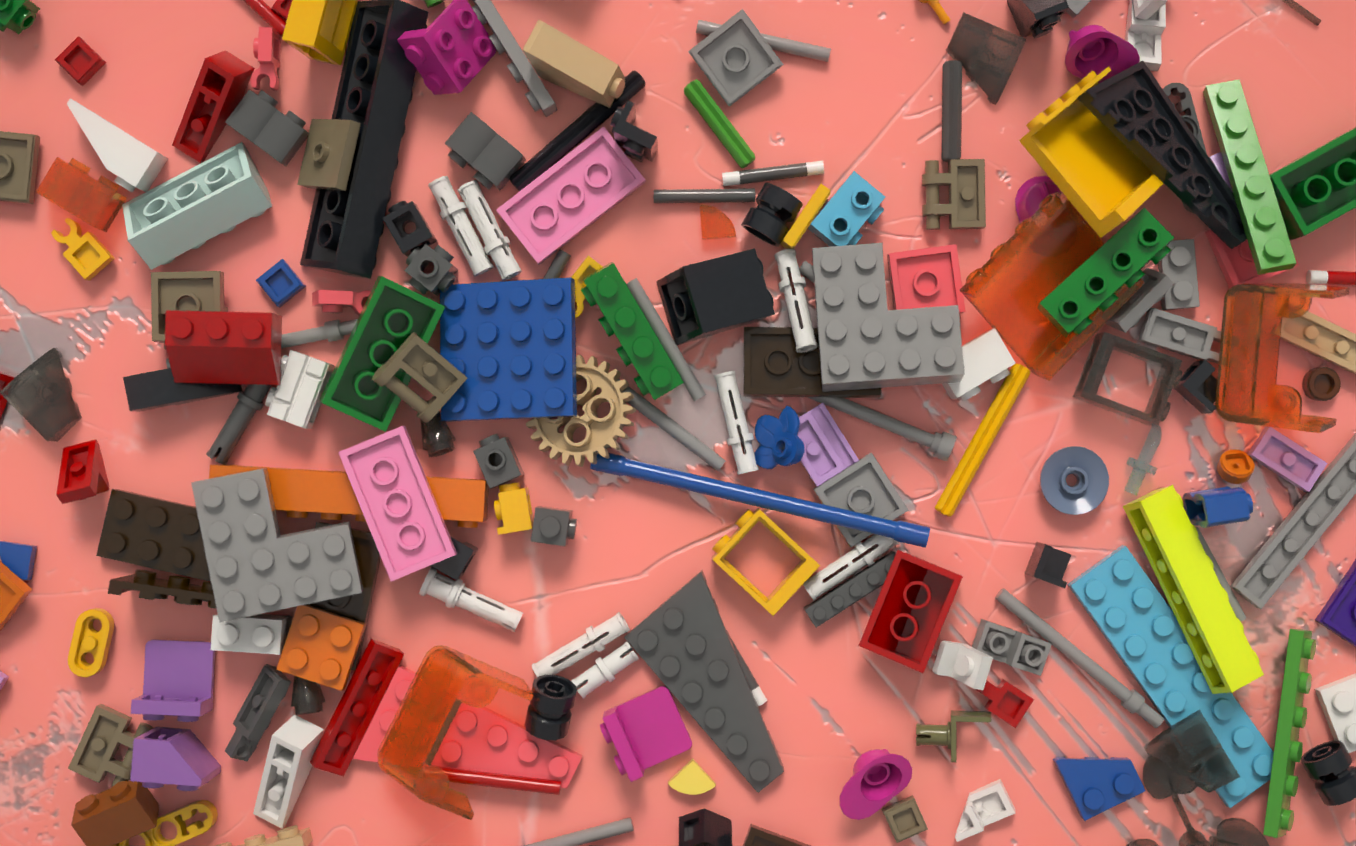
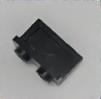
(636, 141)

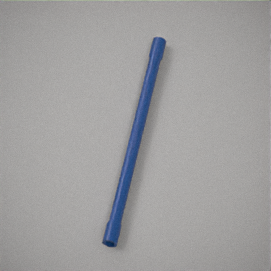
(897, 530)

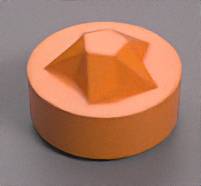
(1235, 466)

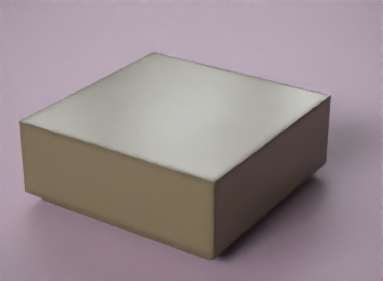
(904, 819)

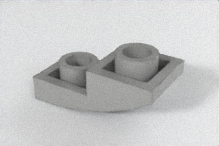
(1012, 647)

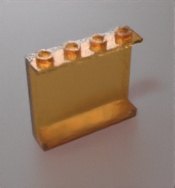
(1027, 271)

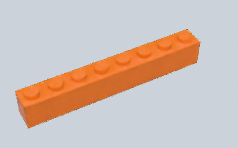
(332, 494)

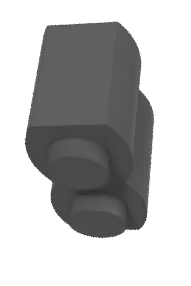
(268, 127)
(485, 152)

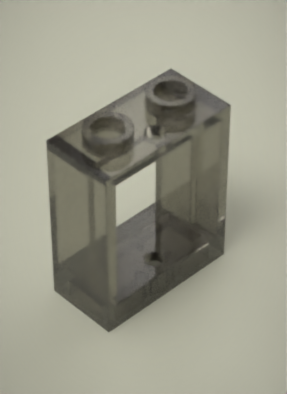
(1095, 366)

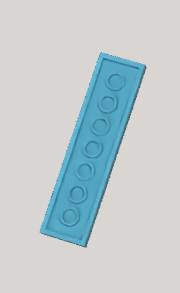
(1161, 661)

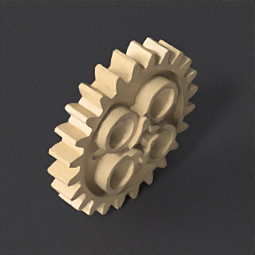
(600, 431)

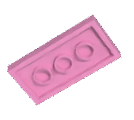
(571, 195)
(397, 503)

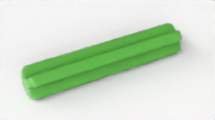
(719, 123)

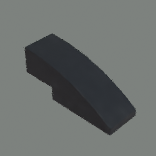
(158, 390)

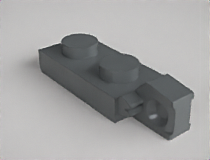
(257, 712)

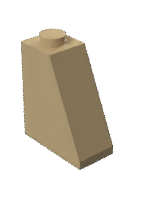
(573, 65)

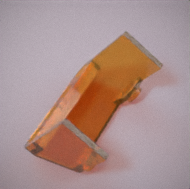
(1251, 352)
(425, 715)

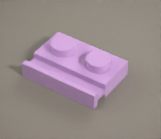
(824, 444)

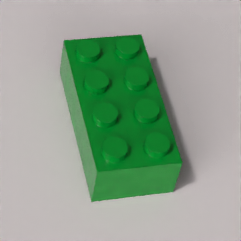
(1317, 185)
(382, 327)

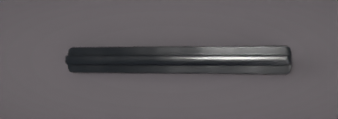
(574, 134)

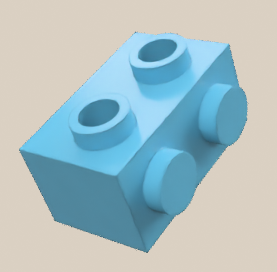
(847, 212)

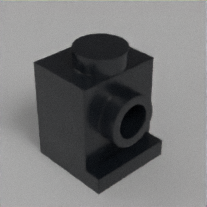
(396, 220)

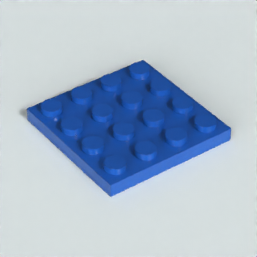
(512, 347)

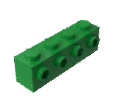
(1105, 272)
(633, 331)

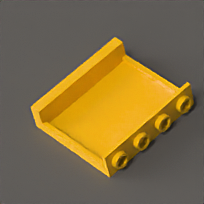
(1089, 160)

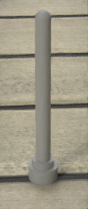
(938, 443)

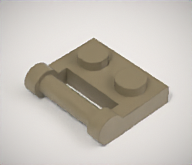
(427, 369)

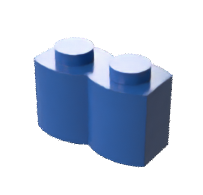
(1218, 506)

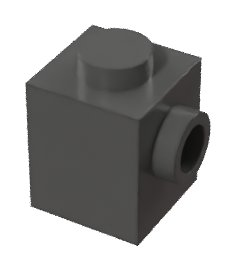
(498, 460)
(553, 526)

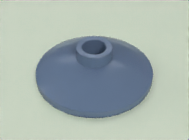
(1090, 485)

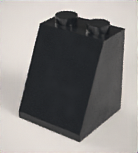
(715, 296)

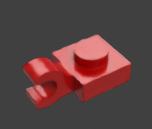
(1006, 701)

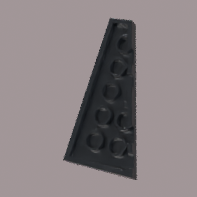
(1154, 131)

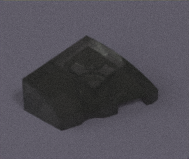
(985, 53)
(44, 396)
(1194, 752)

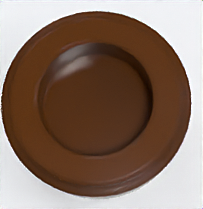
(1321, 384)

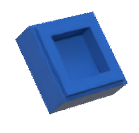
(280, 283)

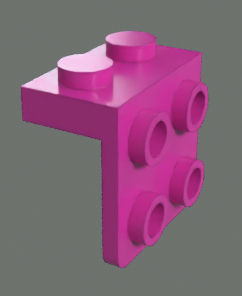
(449, 49)
(645, 731)

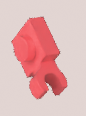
(267, 51)
(334, 301)

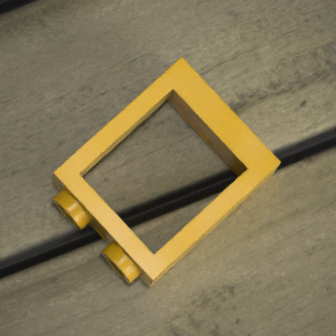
(320, 28)
(792, 581)

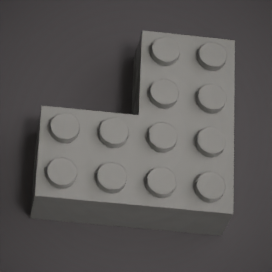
(867, 343)
(255, 565)

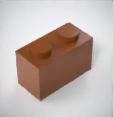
(115, 814)

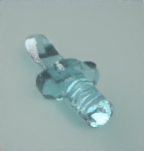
(1142, 466)

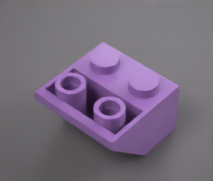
(172, 758)

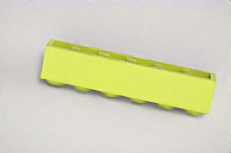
(1193, 590)

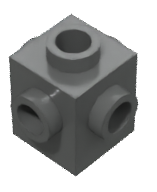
(443, 272)

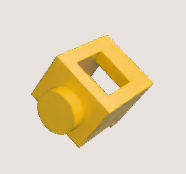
(513, 508)

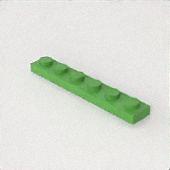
(1249, 177)
(1290, 720)

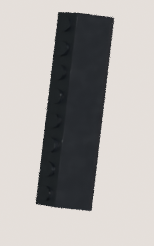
(376, 93)

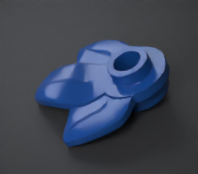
(778, 440)

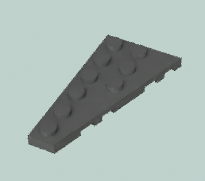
(699, 665)

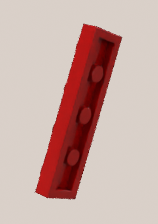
(356, 708)

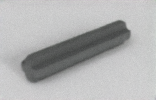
(951, 110)

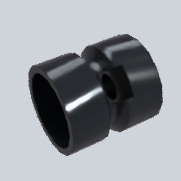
(772, 213)
(550, 707)
(1331, 768)

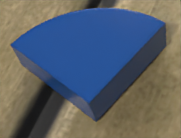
(18, 558)

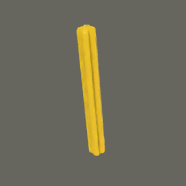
(982, 440)

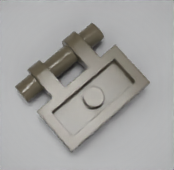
(966, 194)
(100, 743)

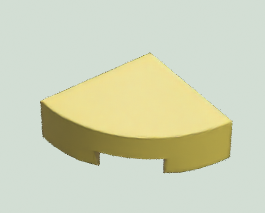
(692, 779)

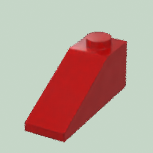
(212, 101)

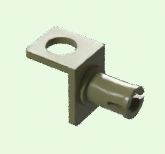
(947, 734)

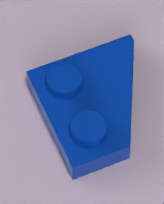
(1098, 782)

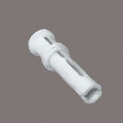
(456, 594)

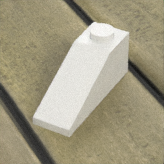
(119, 151)
(286, 769)

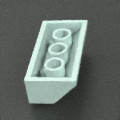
(195, 206)

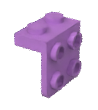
(176, 680)

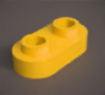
(89, 640)

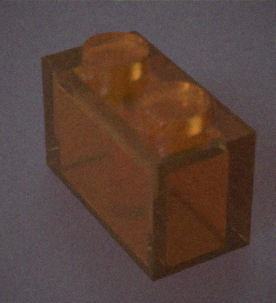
(82, 194)

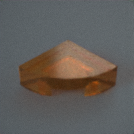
(715, 223)

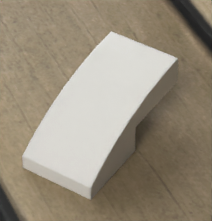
(1146, 35)

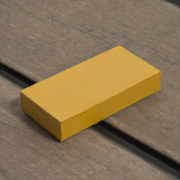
(806, 217)

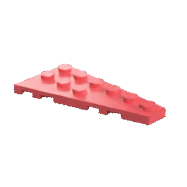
(477, 741)

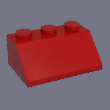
(224, 347)
(910, 611)

